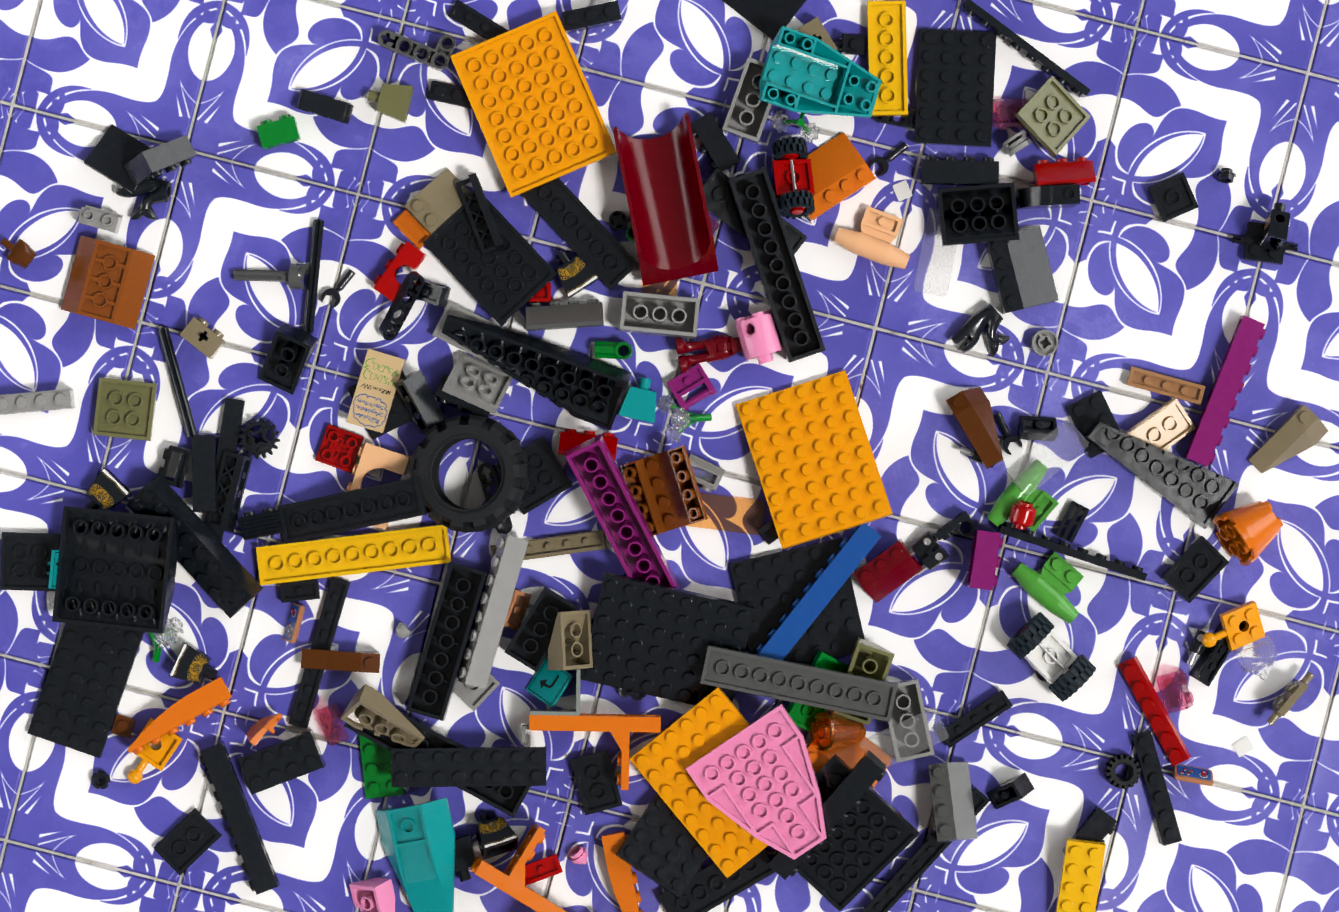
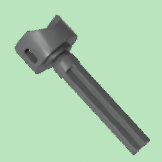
(293, 276)

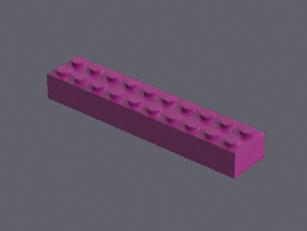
(619, 513)

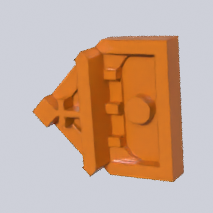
(258, 730)

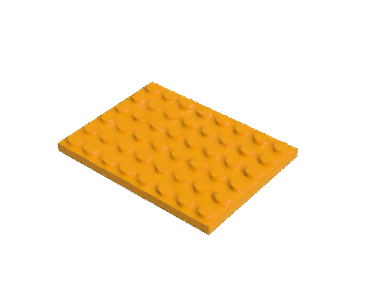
(533, 104)
(814, 459)
(664, 767)

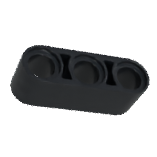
(324, 106)

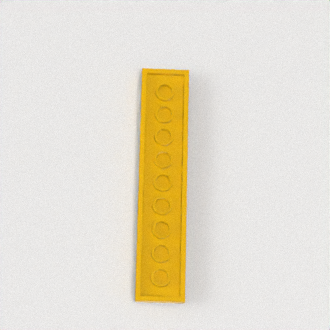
(353, 554)

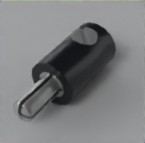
(1196, 647)

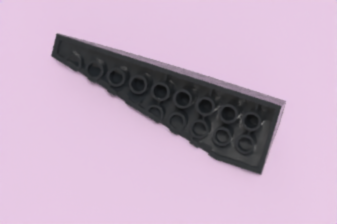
(569, 379)

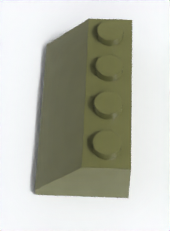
(868, 661)

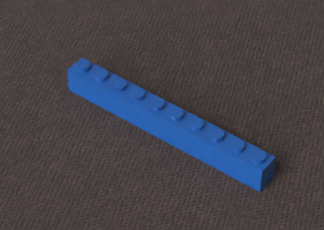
(819, 593)

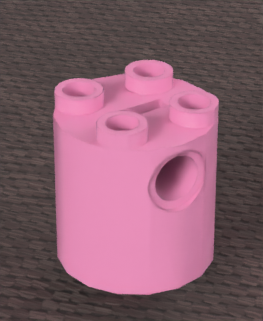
(758, 336)

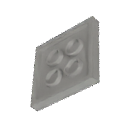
(477, 383)

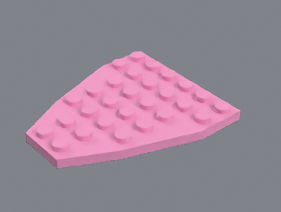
(766, 784)

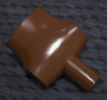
(19, 253)

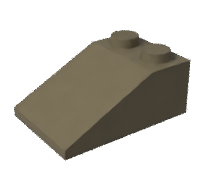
(437, 201)
(571, 641)

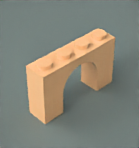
(373, 458)

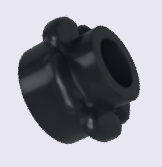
(1226, 175)
(95, 779)

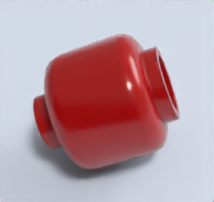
(1022, 514)

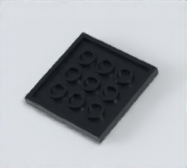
(663, 848)

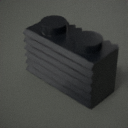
(260, 524)

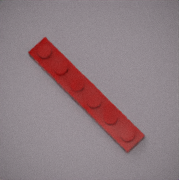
(1154, 710)

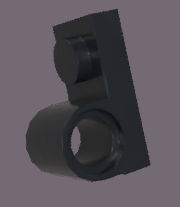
(434, 294)
(945, 532)

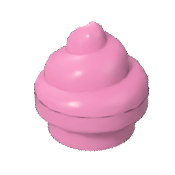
(578, 855)

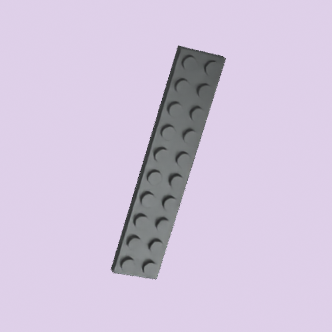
(798, 683)

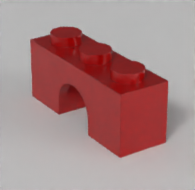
(407, 256)

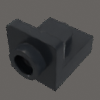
(852, 44)

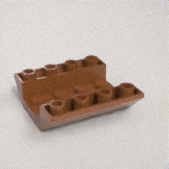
(108, 282)
(665, 490)

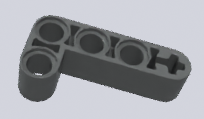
(415, 47)

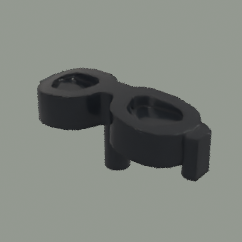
(635, 695)

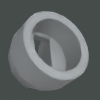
(403, 630)

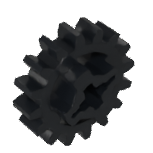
(255, 446)

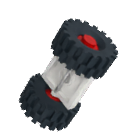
(1051, 657)

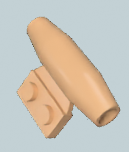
(875, 239)

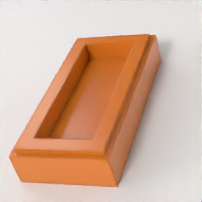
(411, 228)

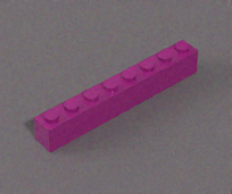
(1224, 391)

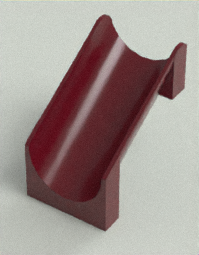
(667, 204)

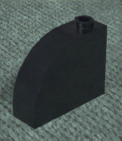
(1048, 196)

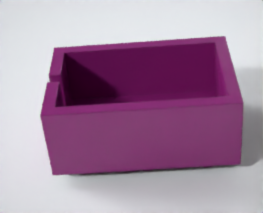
(984, 560)

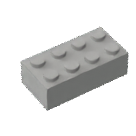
(747, 112)
(659, 315)
(907, 704)

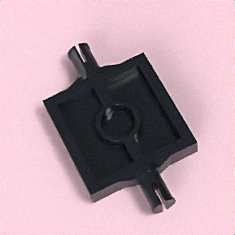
(1252, 249)

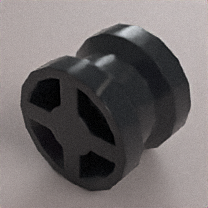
(619, 217)

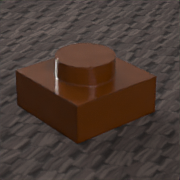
(123, 726)

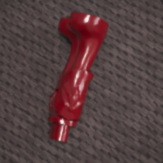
(716, 348)

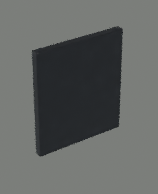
(113, 153)

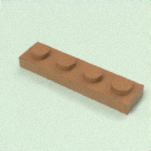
(1165, 385)

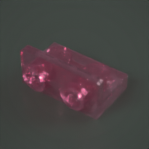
(1004, 113)
(1175, 691)
(332, 724)

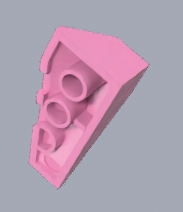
(373, 895)

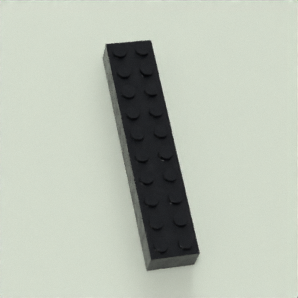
(776, 264)
(500, 797)

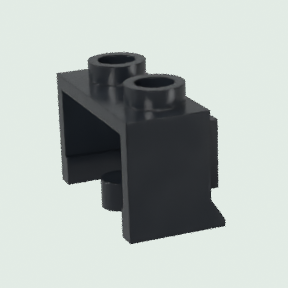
(182, 467)

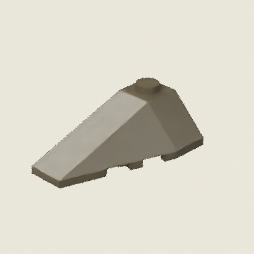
(1294, 436)
(376, 713)

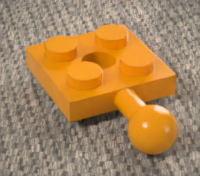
(1230, 622)
(156, 758)

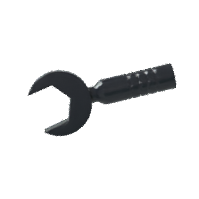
(890, 157)
(339, 287)
(1005, 431)

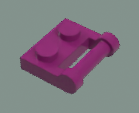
(688, 381)

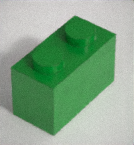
(278, 132)

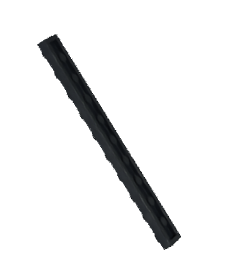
(915, 866)

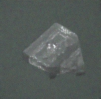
(1257, 657)

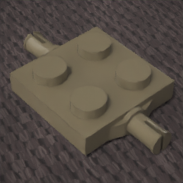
(1293, 692)

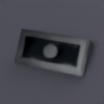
(1035, 427)

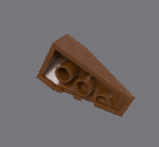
(976, 419)

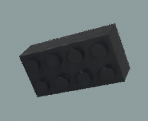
(534, 635)
(282, 762)

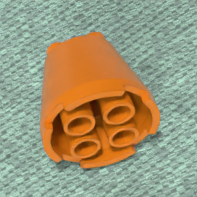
(1247, 530)

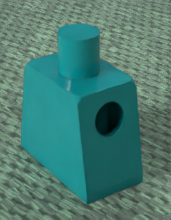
(640, 402)

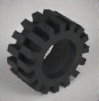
(1111, 771)

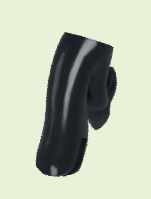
(159, 192)
(973, 327)

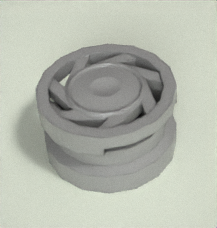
(1017, 145)
(1044, 342)

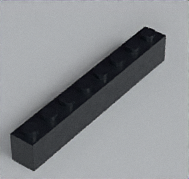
(835, 807)
(240, 818)

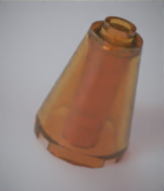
(835, 731)

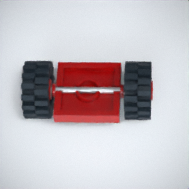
(793, 177)

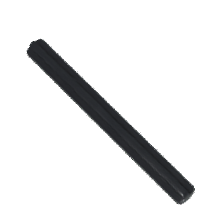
(313, 276)
(177, 382)

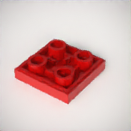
(339, 448)

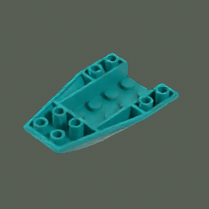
(815, 78)
(422, 852)

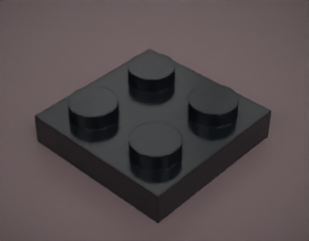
(1173, 197)

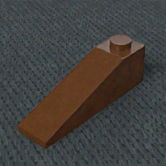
(341, 660)

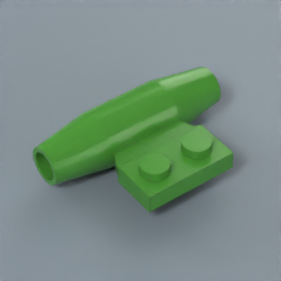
(1041, 502)
(1050, 585)

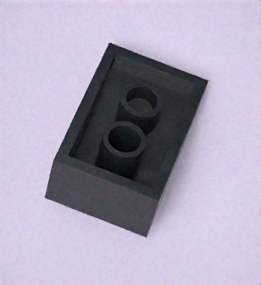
(287, 358)

